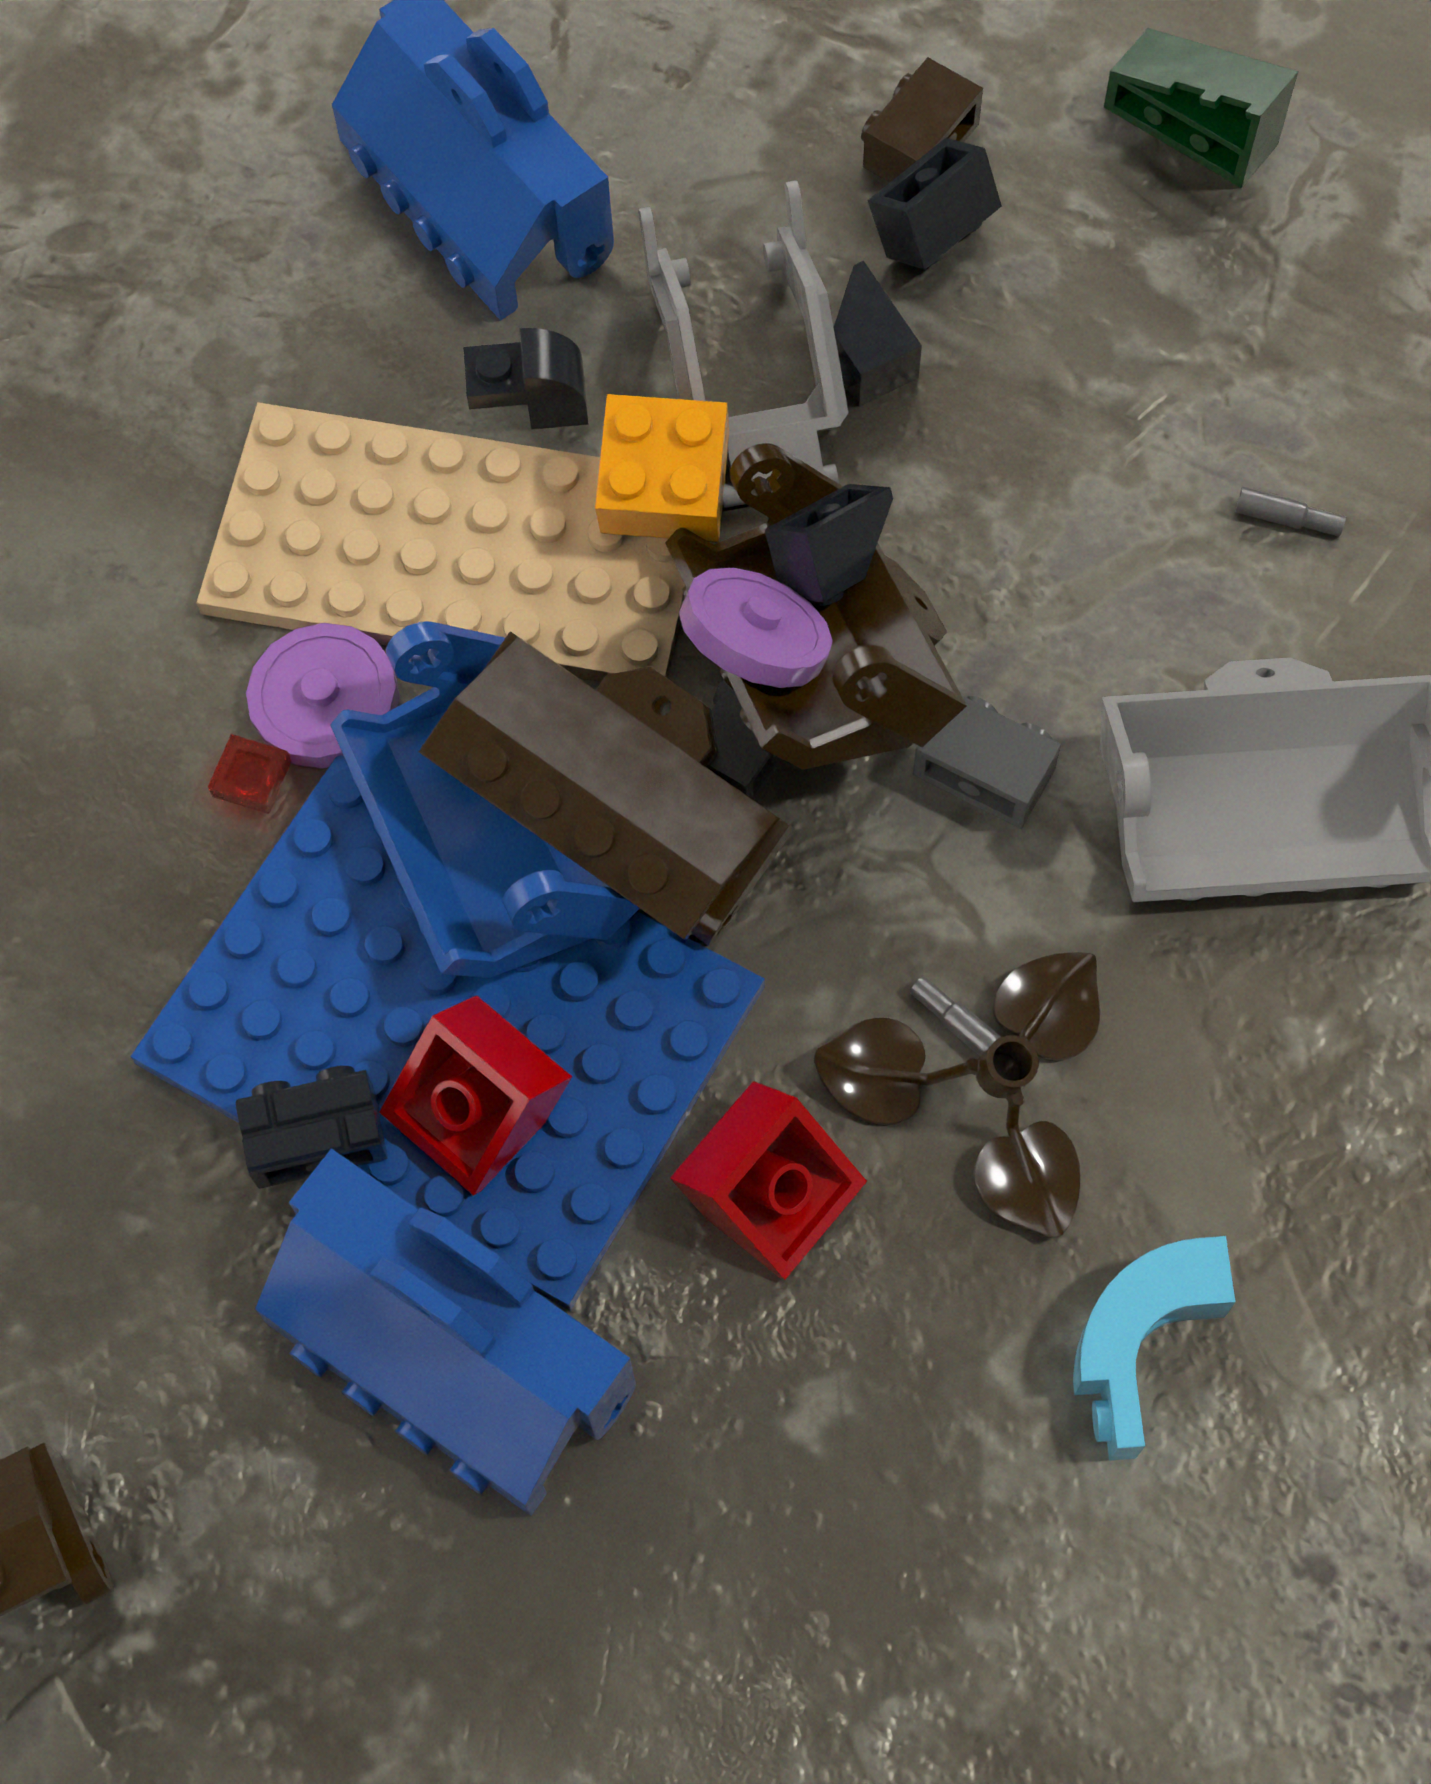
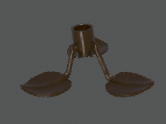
(1056, 1014)

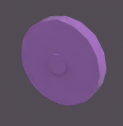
(755, 627)
(311, 679)

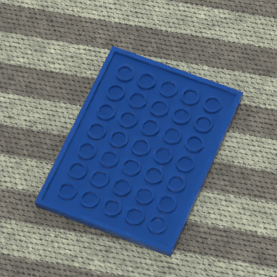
(334, 972)

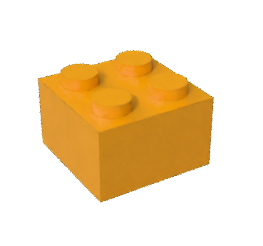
(662, 466)

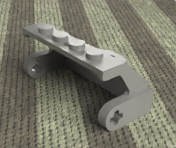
(1271, 782)

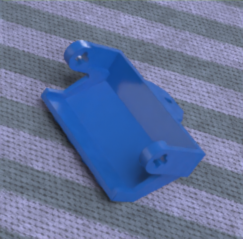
(470, 151)
(473, 875)
(438, 1334)

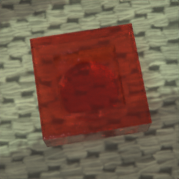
(249, 774)

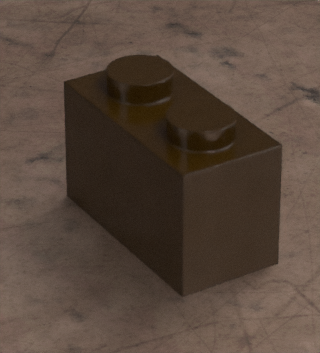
(921, 114)

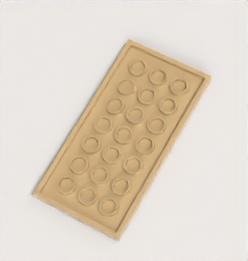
(438, 528)

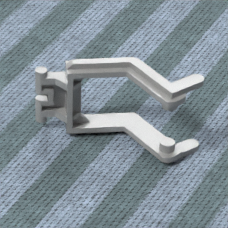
(788, 427)

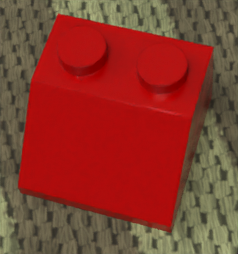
(473, 1092)
(769, 1178)

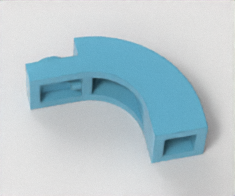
(1157, 1289)

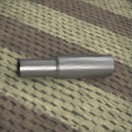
(1288, 512)
(955, 1016)

